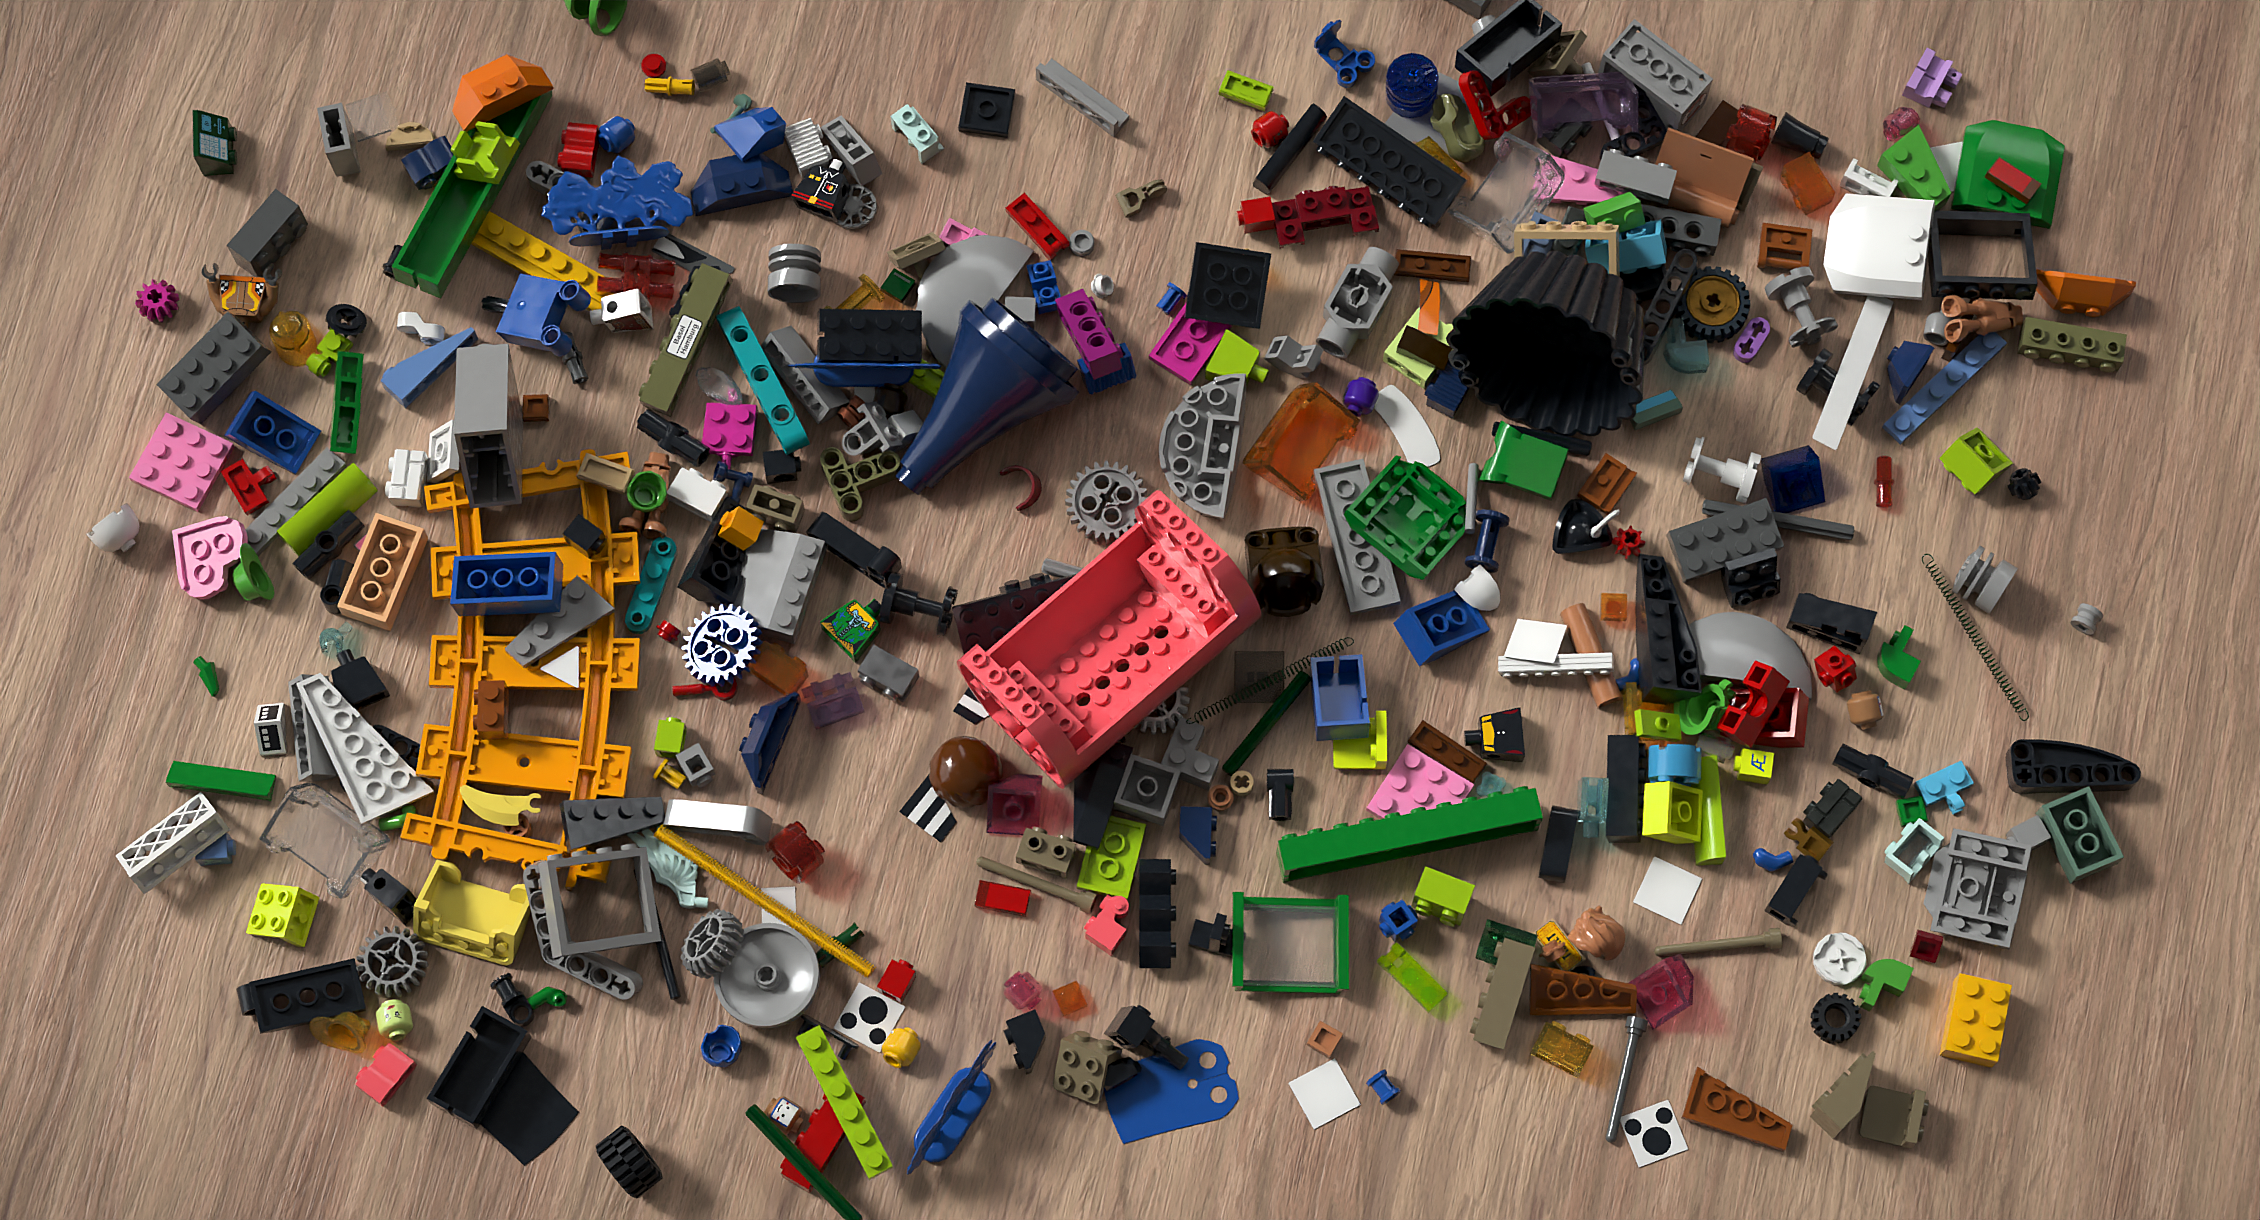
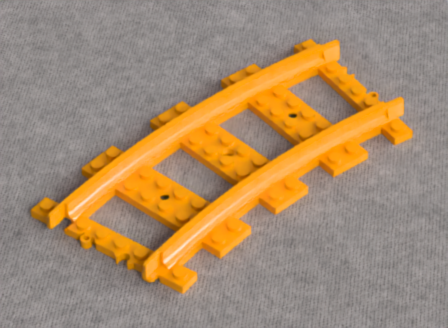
(459, 661)

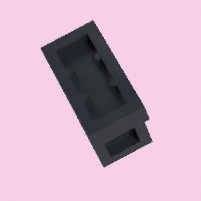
(1212, 937)

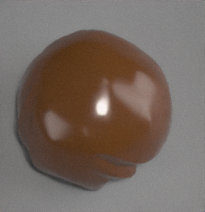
(964, 770)

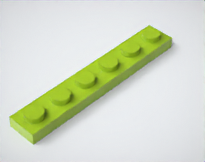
(844, 1102)

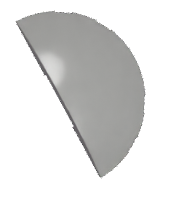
(964, 272)
(1204, 444)
(1734, 640)

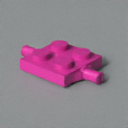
(730, 430)

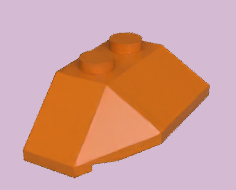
(497, 89)
(2082, 292)

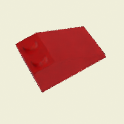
(1786, 723)

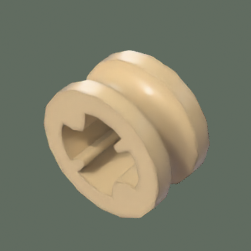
(1242, 791)

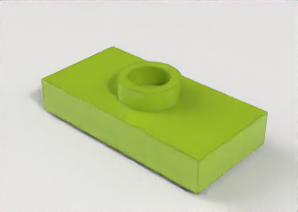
(1246, 90)
(1658, 725)

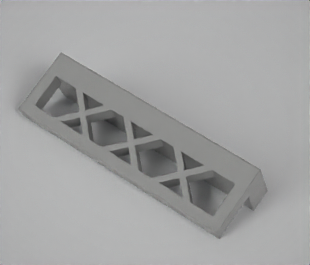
(1081, 97)

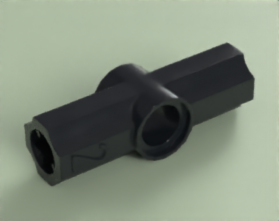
(673, 437)
(316, 557)
(1872, 771)

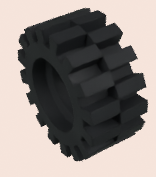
(1835, 1002)

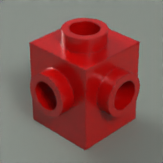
(1835, 669)

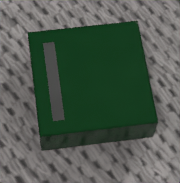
(897, 285)

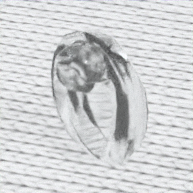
(718, 386)

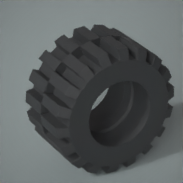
(629, 1162)

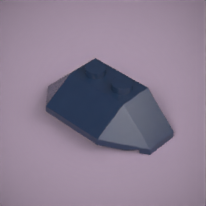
(737, 183)
(767, 738)

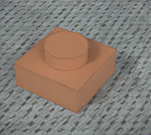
(1324, 1039)

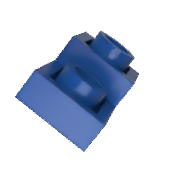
(1044, 286)

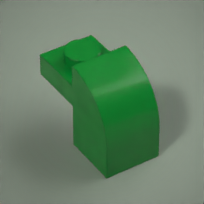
(1894, 663)

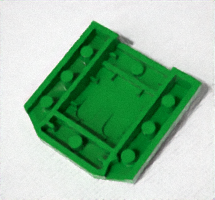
(2021, 146)
(1409, 516)

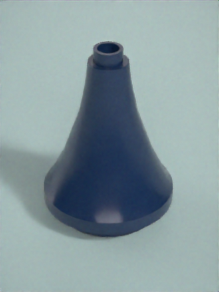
(993, 382)

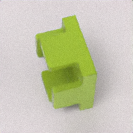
(485, 155)

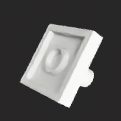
(443, 453)

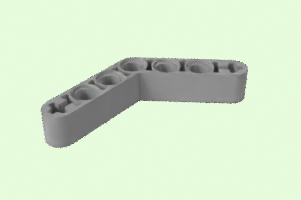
(568, 964)

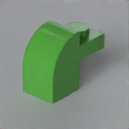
(1885, 975)

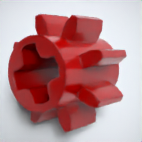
(1626, 536)

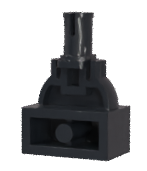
(1134, 1027)

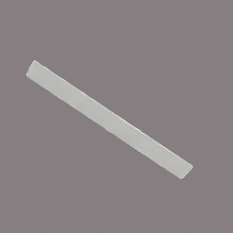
(1852, 371)

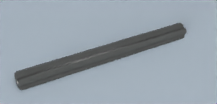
(1790, 521)

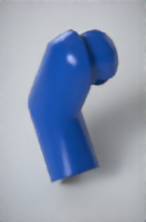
(1771, 862)

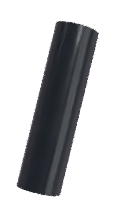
(1289, 149)

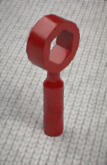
(701, 688)

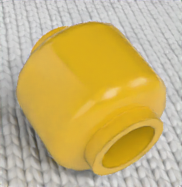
(901, 1047)

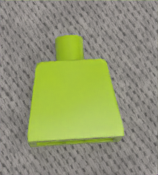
(1235, 357)

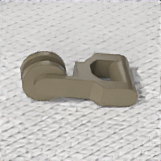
(1154, 188)

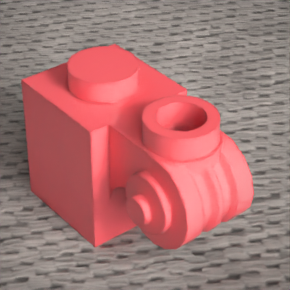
(1103, 929)

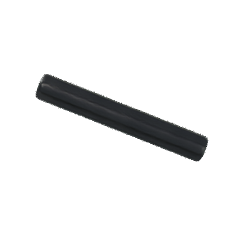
(1574, 445)

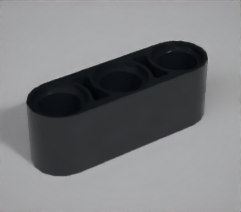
(1558, 844)

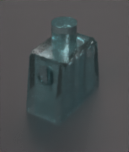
(1595, 793)

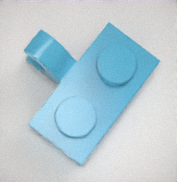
(1945, 785)

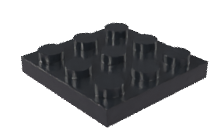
(1227, 285)

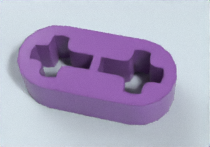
(1756, 343)

